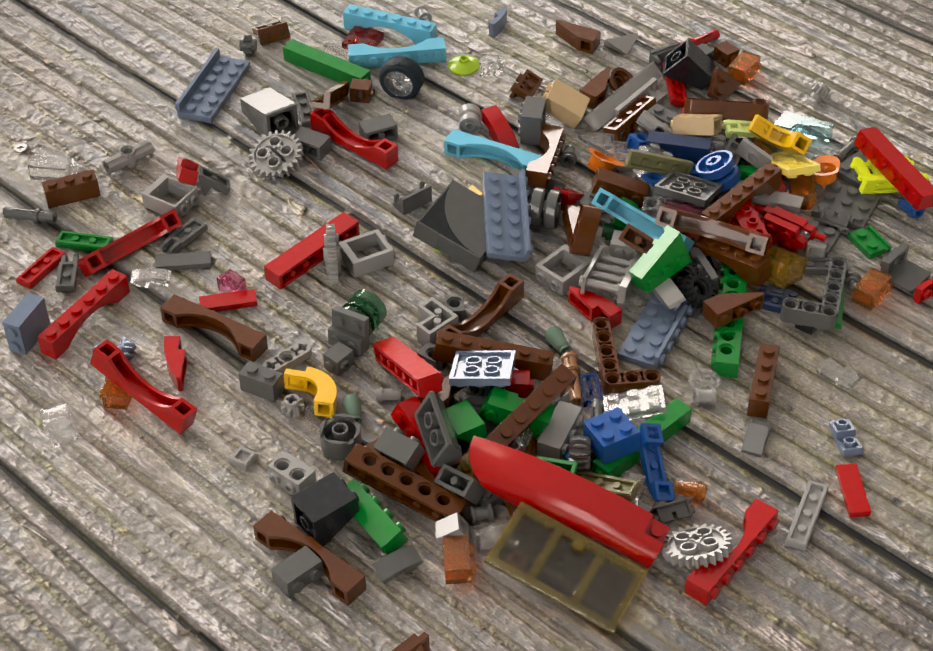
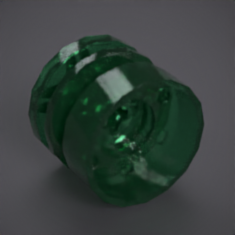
(369, 305)

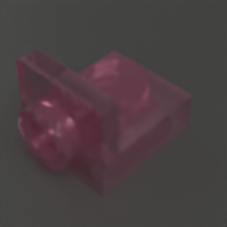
(231, 280)

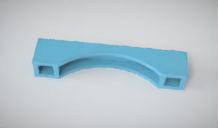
(413, 28)
(427, 51)
(467, 145)
(628, 214)

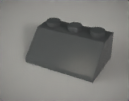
(437, 431)

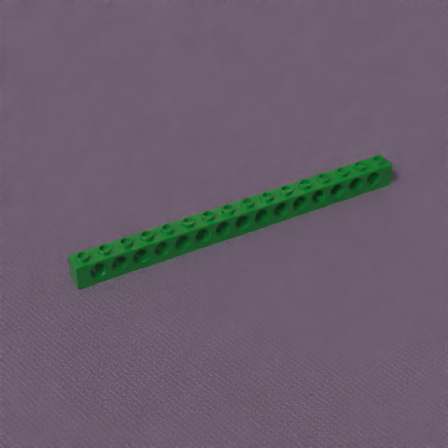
(729, 336)

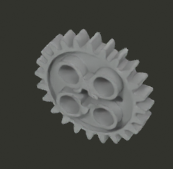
(268, 164)
(332, 253)
(697, 546)

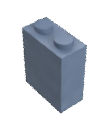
(26, 323)

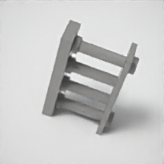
(624, 283)

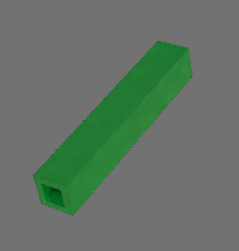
(323, 63)
(676, 418)

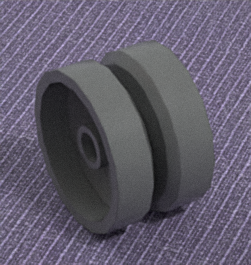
(545, 208)

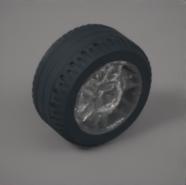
(401, 77)

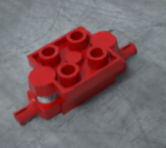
(787, 228)

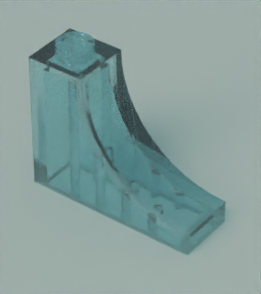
(806, 125)

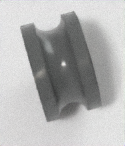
(849, 277)

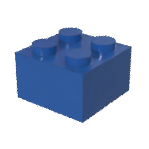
(612, 435)

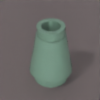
(556, 338)
(352, 406)

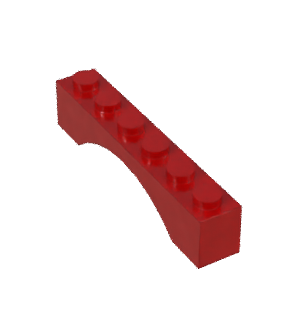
(377, 151)
(129, 243)
(60, 333)
(170, 409)
(707, 582)

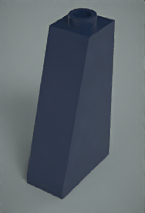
(682, 146)

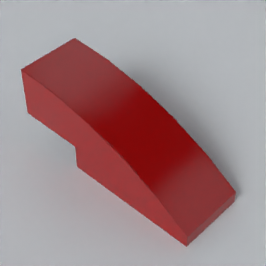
(498, 126)
(187, 171)
(594, 306)
(175, 360)

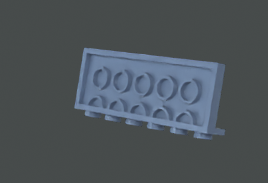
(211, 87)
(507, 216)
(655, 333)

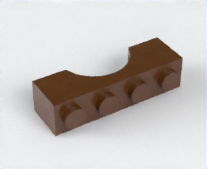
(763, 381)

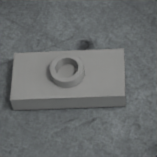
(753, 154)

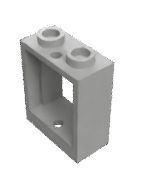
(164, 184)
(371, 262)
(556, 283)

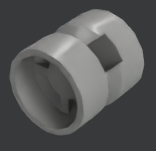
(470, 118)

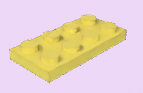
(794, 165)

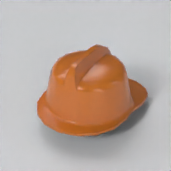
(603, 161)
(829, 170)

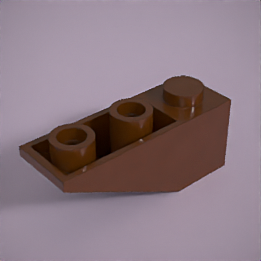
(578, 36)
(597, 88)
(729, 307)

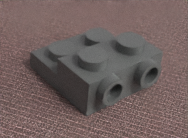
(349, 329)

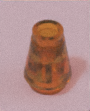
(691, 488)

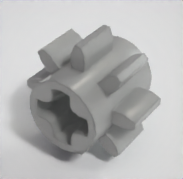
(820, 92)
(292, 406)

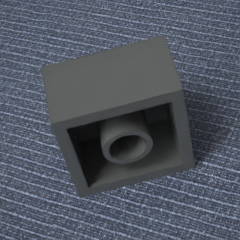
(531, 120)

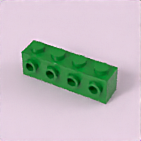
(376, 521)

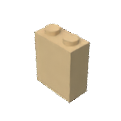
(565, 103)
(697, 124)

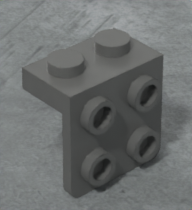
(904, 273)

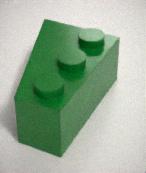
(661, 261)
(501, 403)

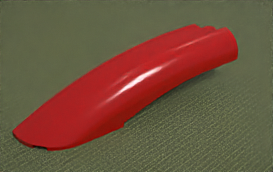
(568, 500)

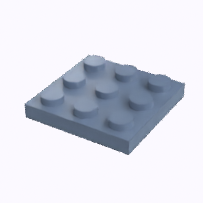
(482, 368)

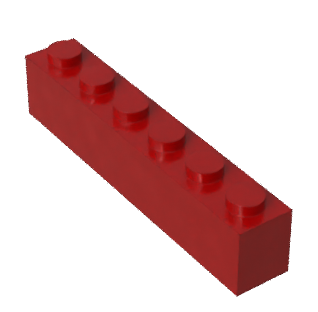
(895, 167)
(307, 252)
(408, 366)

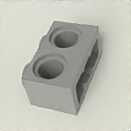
(291, 473)

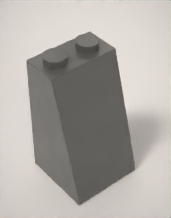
(270, 112)

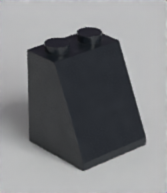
(689, 65)
(324, 508)

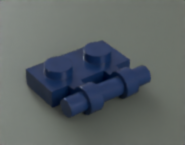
(774, 296)

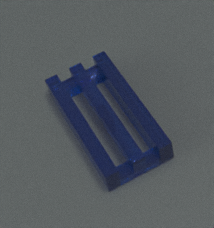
(597, 385)

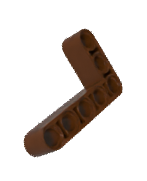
(729, 109)
(581, 227)
(610, 375)

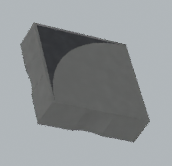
(456, 226)

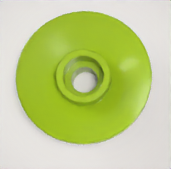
(463, 65)

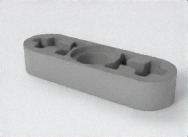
(298, 352)

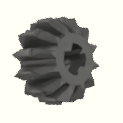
(580, 451)

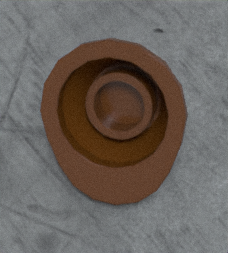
(618, 78)

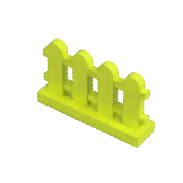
(874, 182)

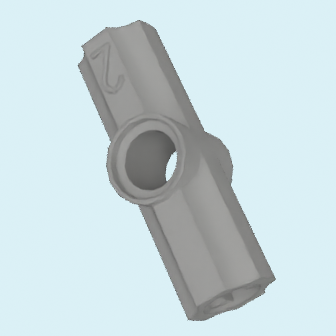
(651, 123)
(128, 156)

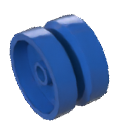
(719, 168)

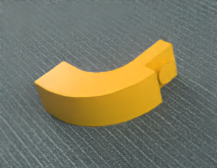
(783, 139)
(317, 384)

